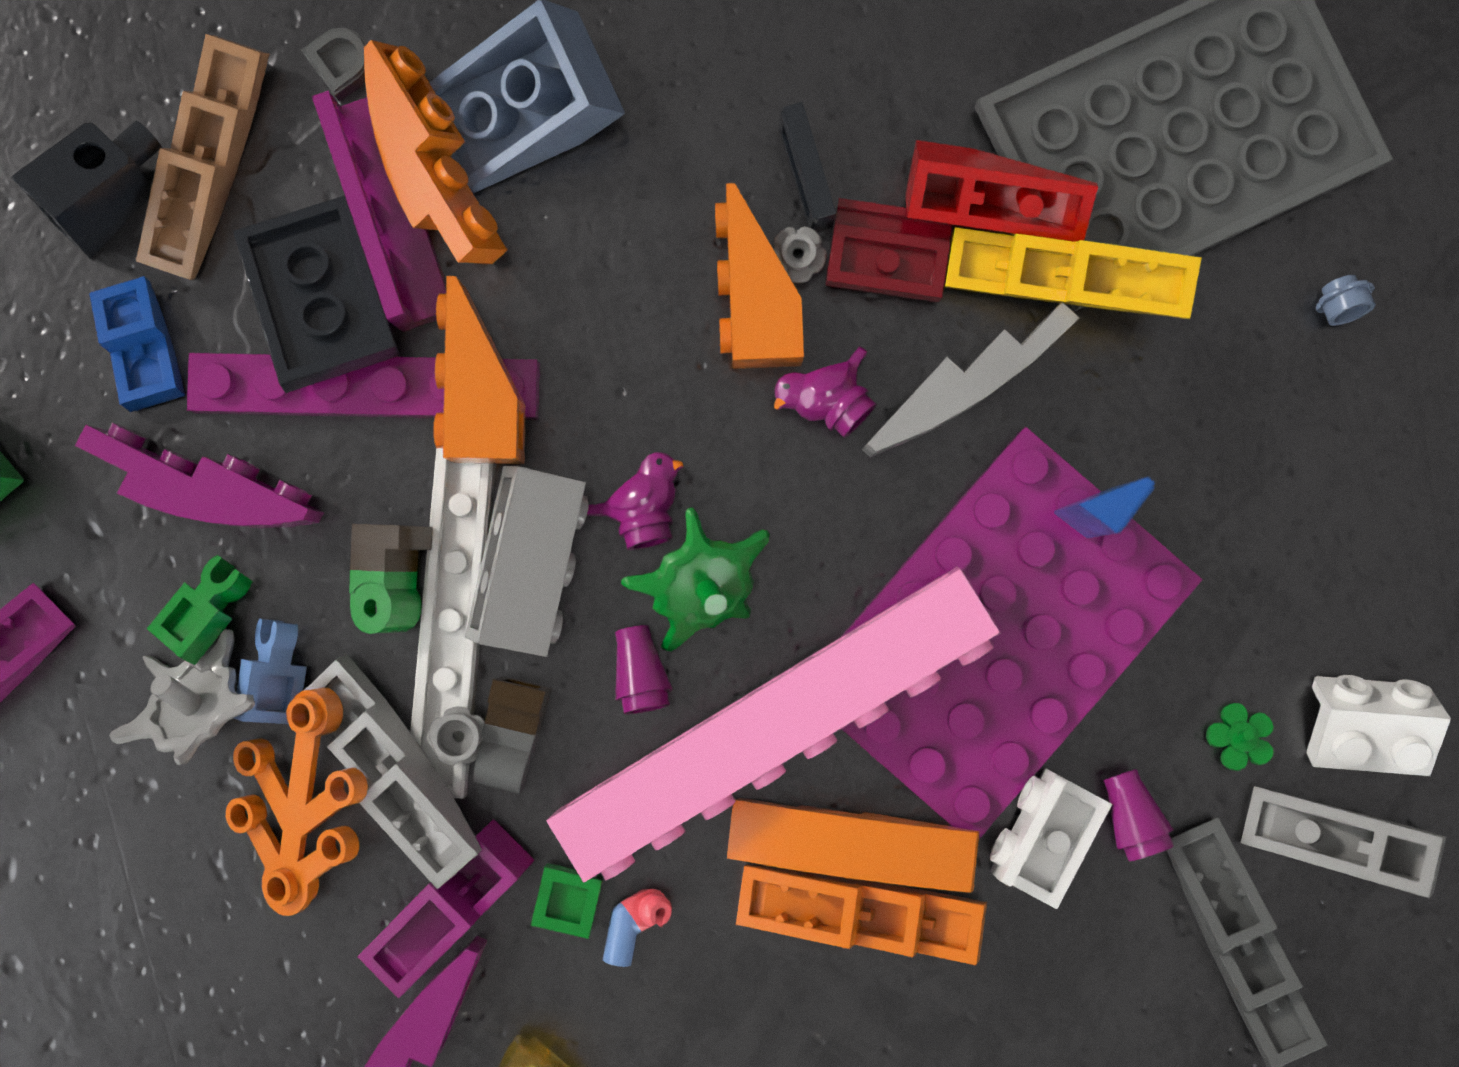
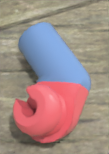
(631, 918)

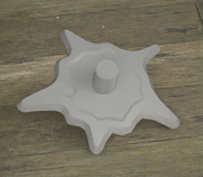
(188, 702)

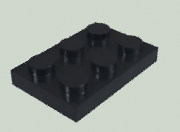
(315, 294)

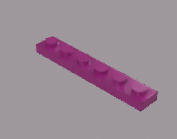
(385, 389)

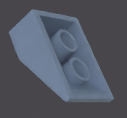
(527, 94)

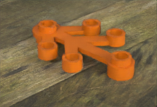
(288, 877)

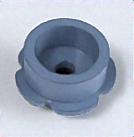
(1346, 300)

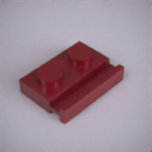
(887, 252)

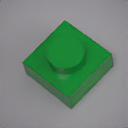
(566, 901)

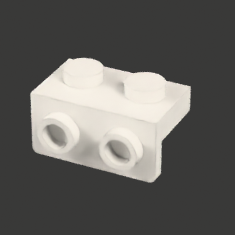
(1376, 726)
(1048, 837)

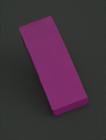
(444, 914)

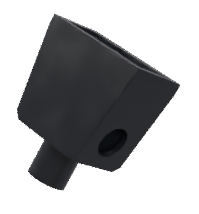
(90, 182)

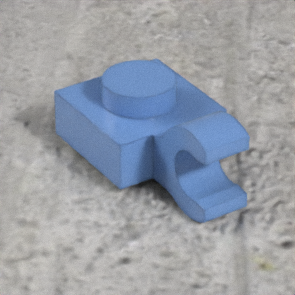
(271, 677)

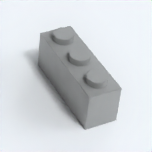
(527, 561)

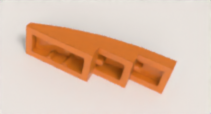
(853, 845)
(861, 913)

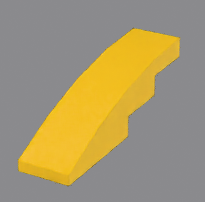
(1073, 272)

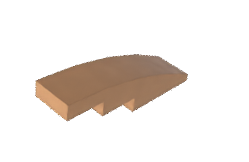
(203, 159)

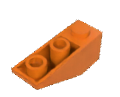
(763, 300)
(481, 403)

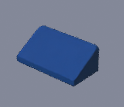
(1108, 510)

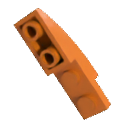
(416, 144)

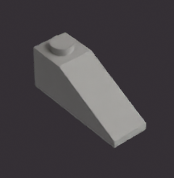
(1344, 841)

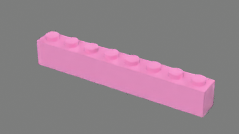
(773, 724)

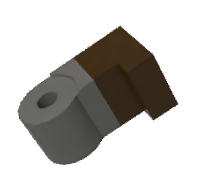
(510, 733)

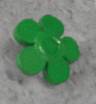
(1241, 737)

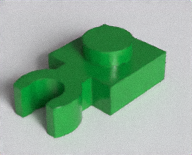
(196, 615)

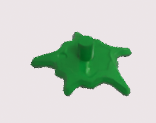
(700, 582)

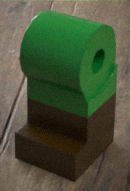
(386, 576)

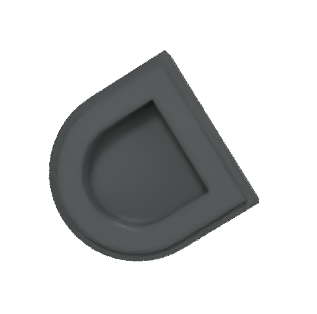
(338, 60)

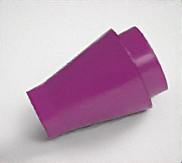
(640, 675)
(1136, 817)

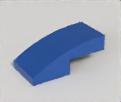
(139, 344)

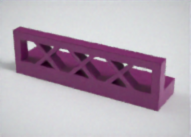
(397, 254)

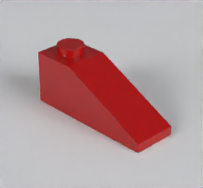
(996, 193)

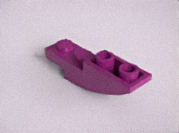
(212, 493)

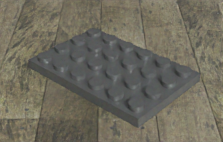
(1194, 122)

